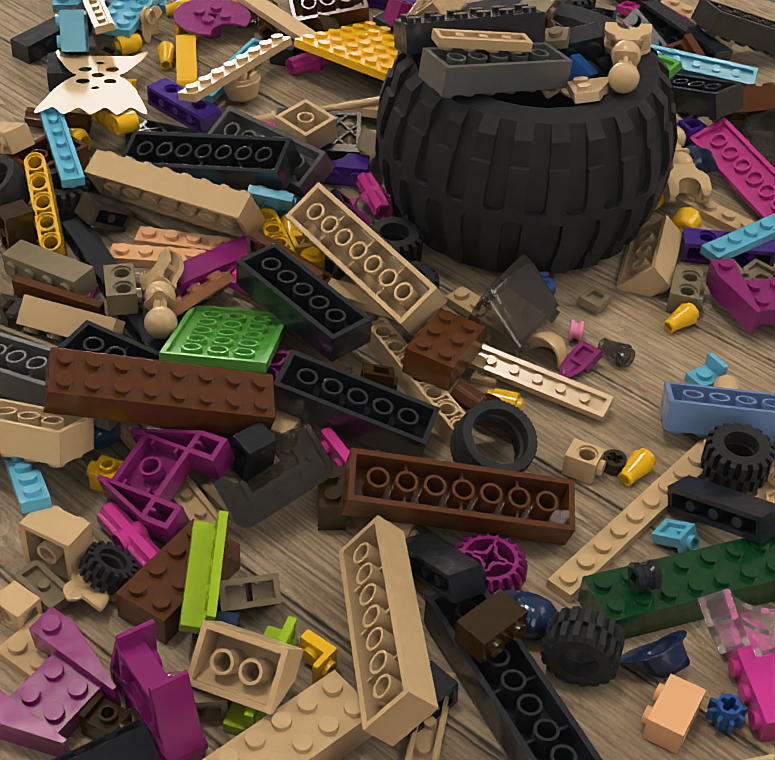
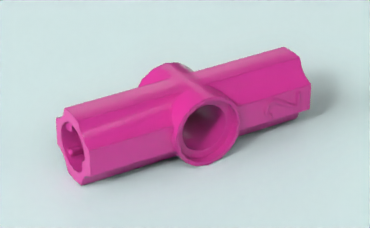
(306, 62)
(374, 195)
(127, 533)

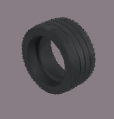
(12, 182)
(507, 419)

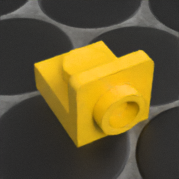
(318, 654)

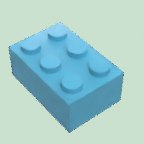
(73, 31)

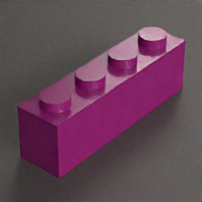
(219, 258)

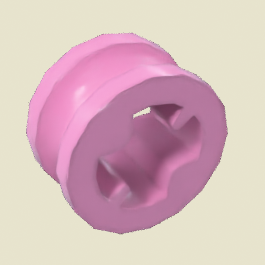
(576, 330)

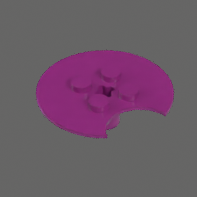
(208, 16)

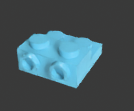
(280, 200)

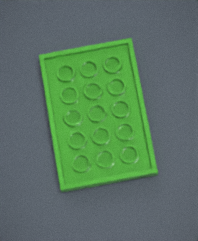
(225, 338)

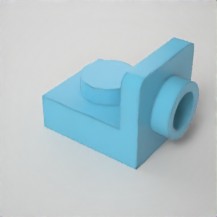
(708, 372)
(677, 534)

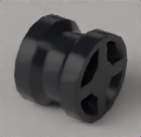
(644, 575)

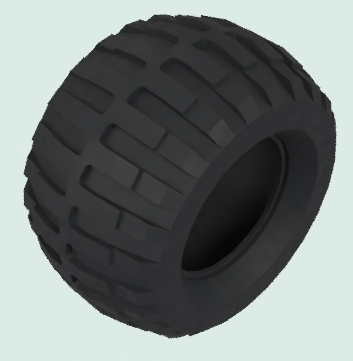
(527, 169)

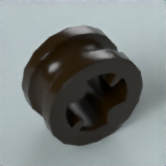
(615, 461)

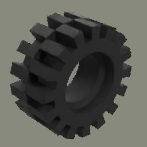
(107, 567)

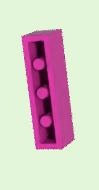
(755, 688)

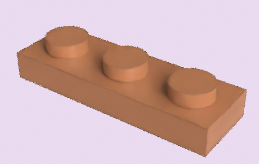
(200, 291)

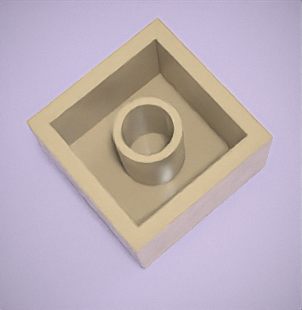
(308, 123)
(56, 539)

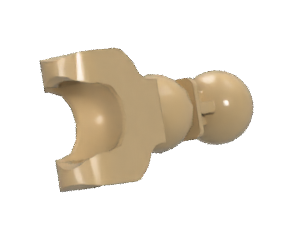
(626, 51)
(685, 176)
(160, 294)

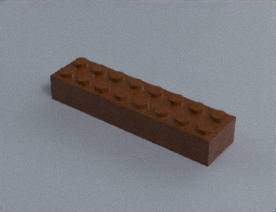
(156, 392)
(458, 496)

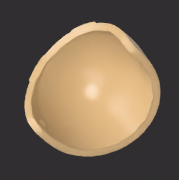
(550, 340)

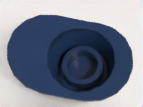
(661, 656)

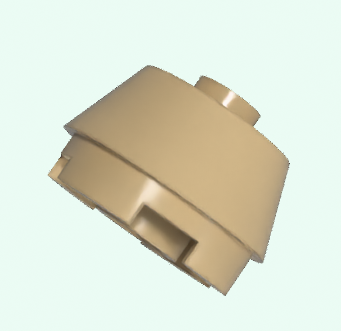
(243, 87)

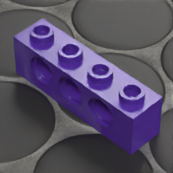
(196, 116)
(694, 238)

